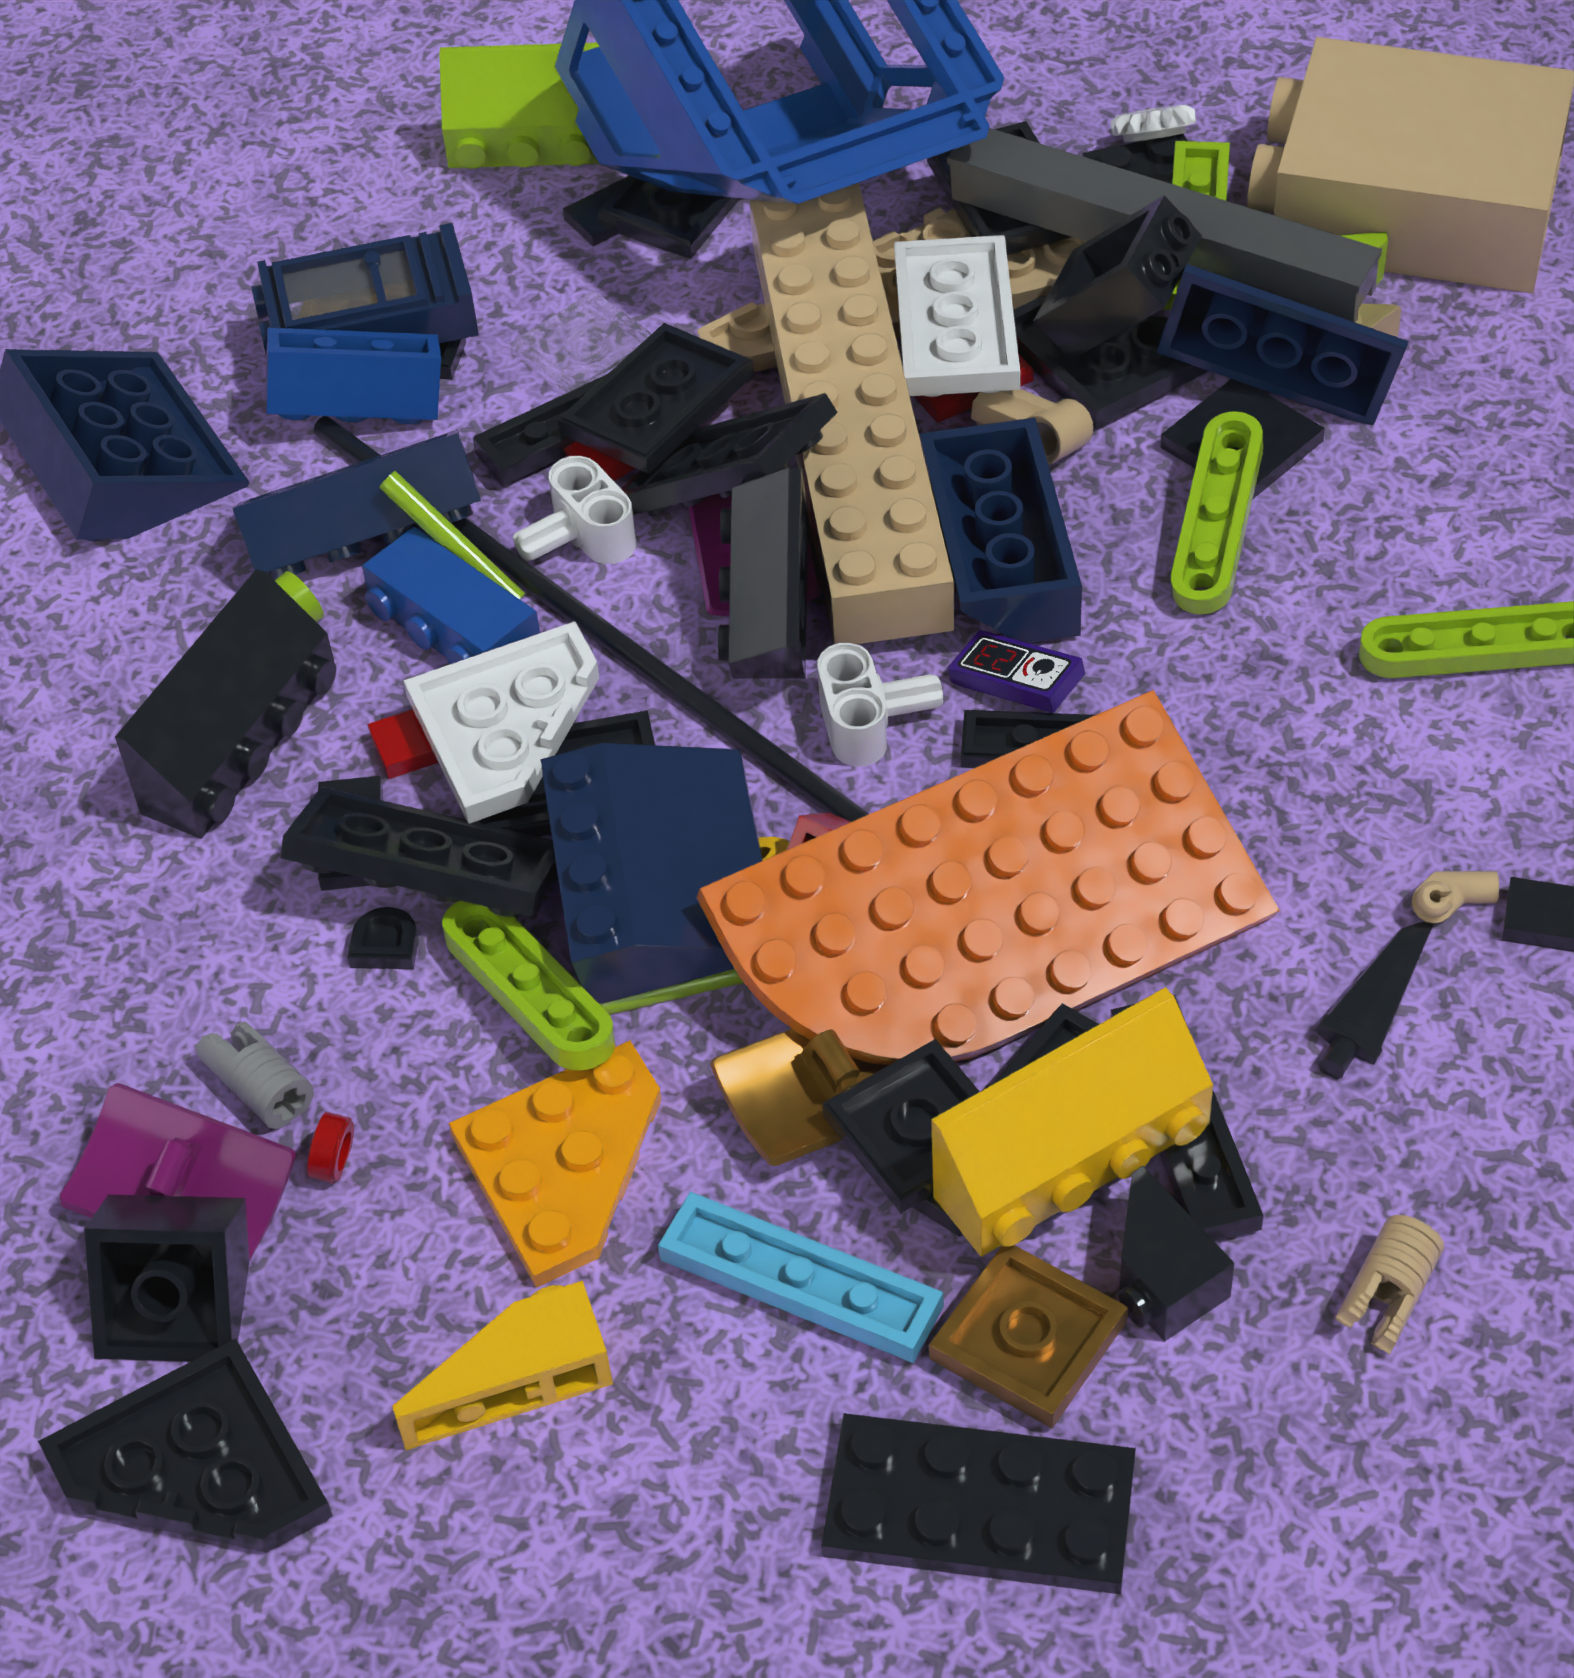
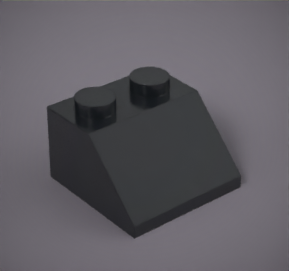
(166, 1275)

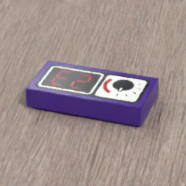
(1016, 671)

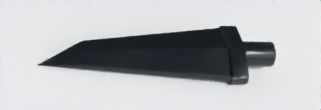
(1366, 1011)

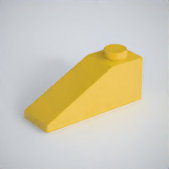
(519, 1362)

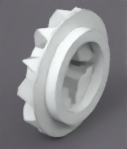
(1153, 123)

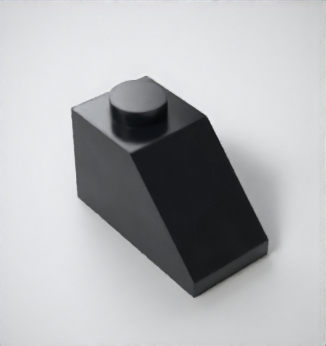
(1168, 1262)

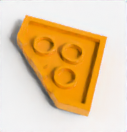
(561, 1158)

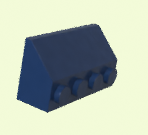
(1281, 346)
(348, 506)
(1004, 529)

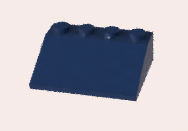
(112, 439)
(631, 851)

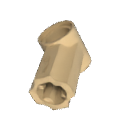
(1061, 425)

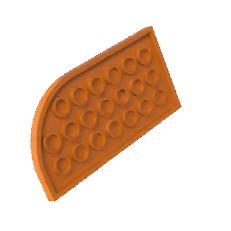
(996, 894)

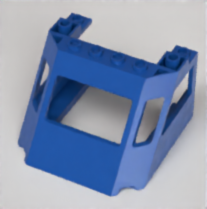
(669, 118)

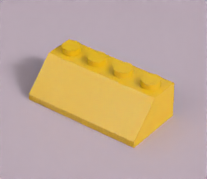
(1070, 1123)

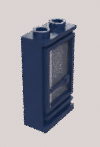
(372, 287)

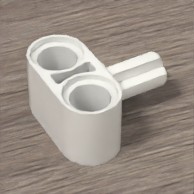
(586, 511)
(859, 704)

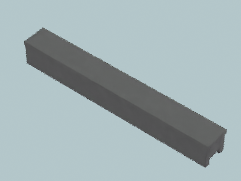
(1236, 242)

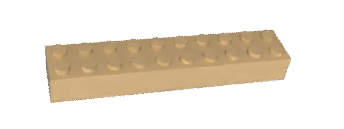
(868, 475)

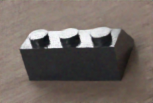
(766, 578)

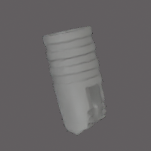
(257, 1074)

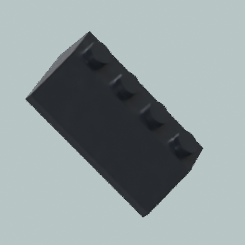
(225, 707)

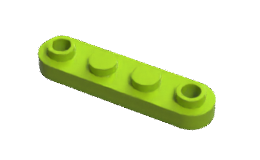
(1217, 513)
(1469, 640)
(530, 986)

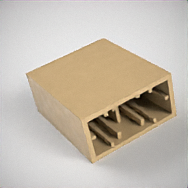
(1424, 147)

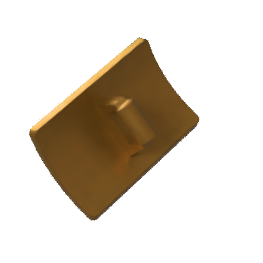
(780, 1090)

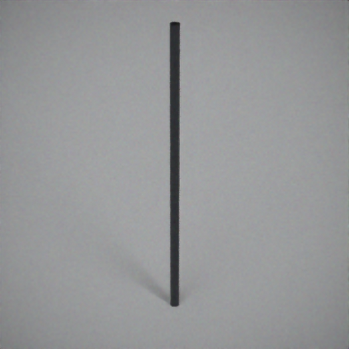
(628, 651)

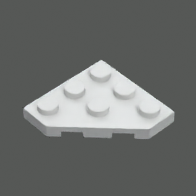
(503, 714)

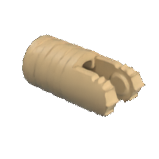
(1395, 1275)

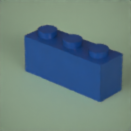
(352, 375)
(443, 599)

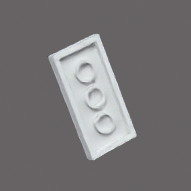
(956, 316)

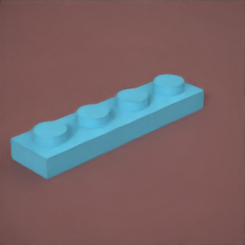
(801, 1276)

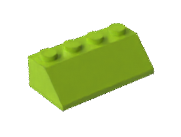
(508, 108)

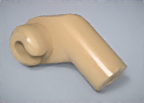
(1448, 890)

